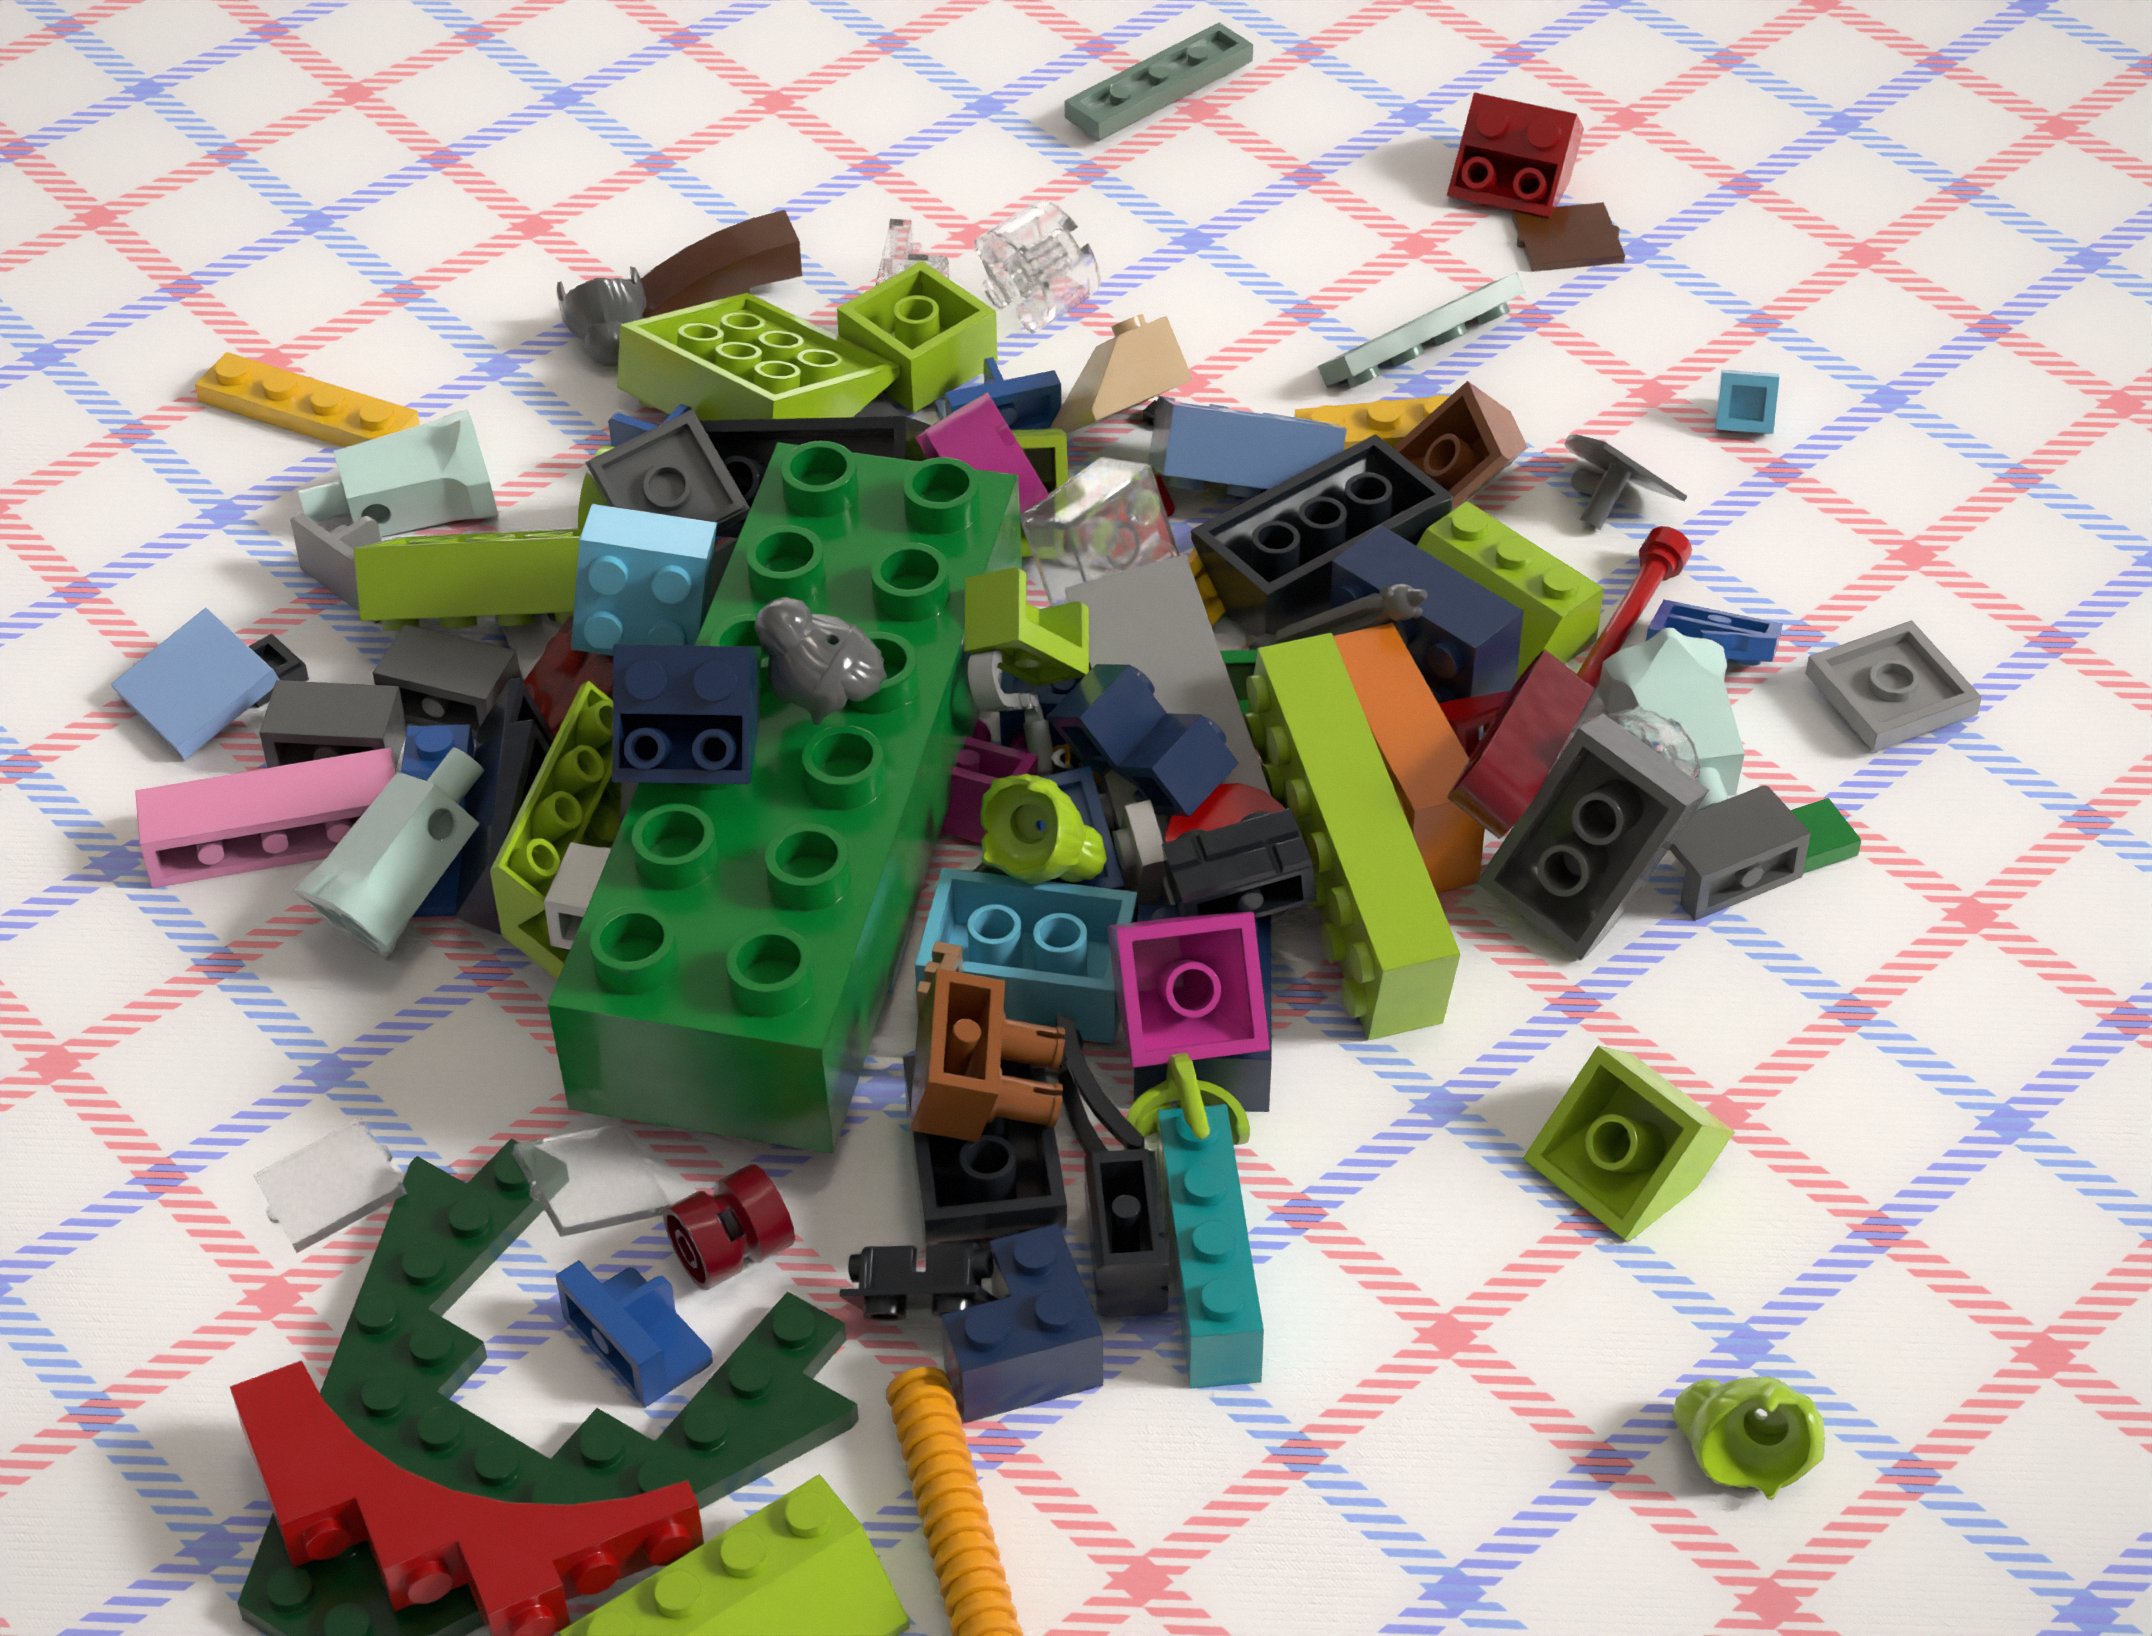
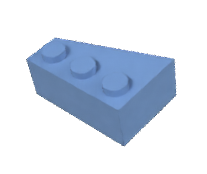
(1236, 446)

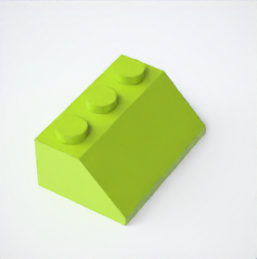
(1556, 600)

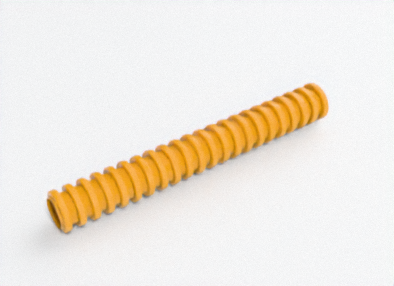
(951, 1505)

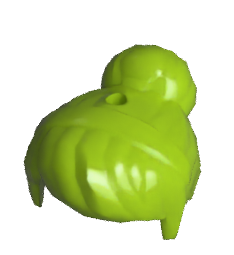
(1023, 850)
(1740, 1445)

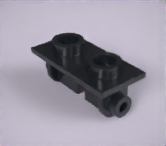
(892, 1285)

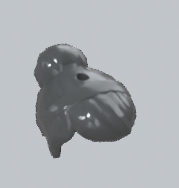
(597, 310)
(817, 658)

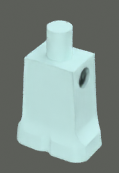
(409, 478)
(1682, 682)
(394, 854)

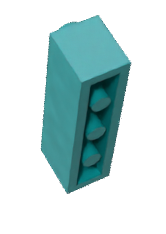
(1209, 1251)

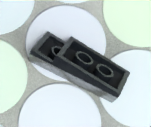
(511, 752)

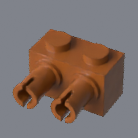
(959, 1057)

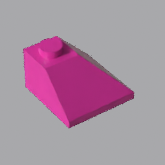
(1189, 987)

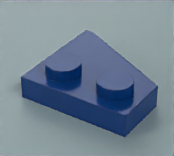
(1743, 637)

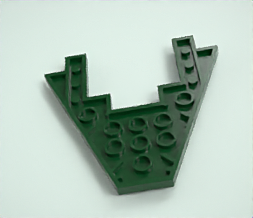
(407, 1361)

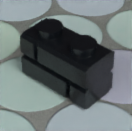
(1241, 867)
(1126, 1233)

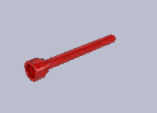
(1661, 558)

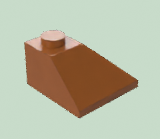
(1464, 442)

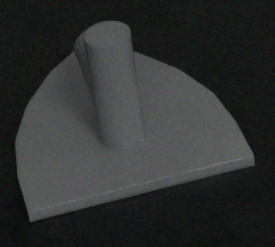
(1608, 486)

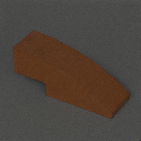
(725, 264)

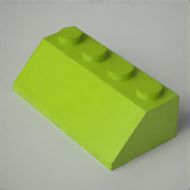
(468, 577)
(778, 1573)

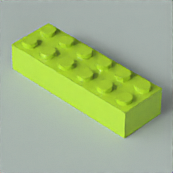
(1367, 868)

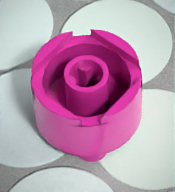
(985, 442)

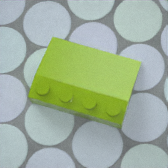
(747, 363)

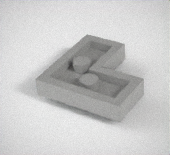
(1134, 838)

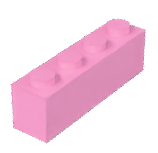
(256, 816)

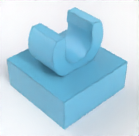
(1747, 401)

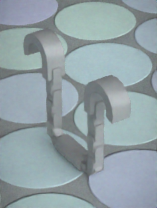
(990, 697)

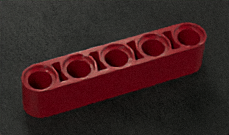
(1521, 744)

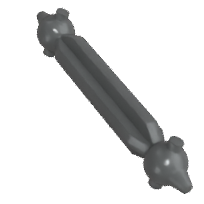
(1394, 602)

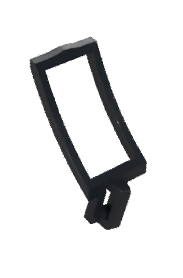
(1076, 1078)

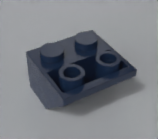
(685, 713)

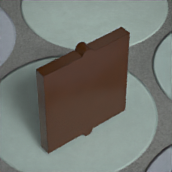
(1569, 238)

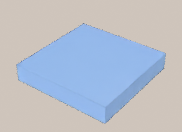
(195, 683)

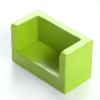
(1034, 642)

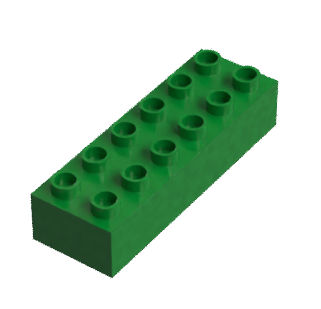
(762, 921)

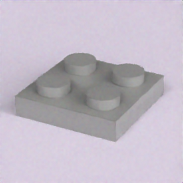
(1893, 685)

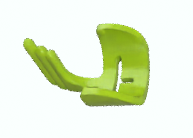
(1191, 1096)

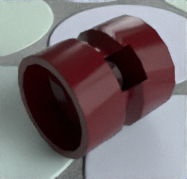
(749, 1214)

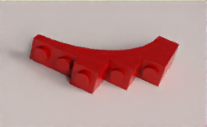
(431, 1539)

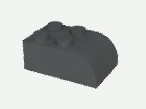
(1592, 835)

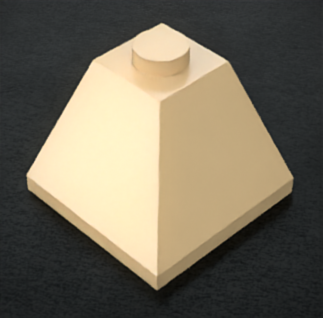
(1125, 372)

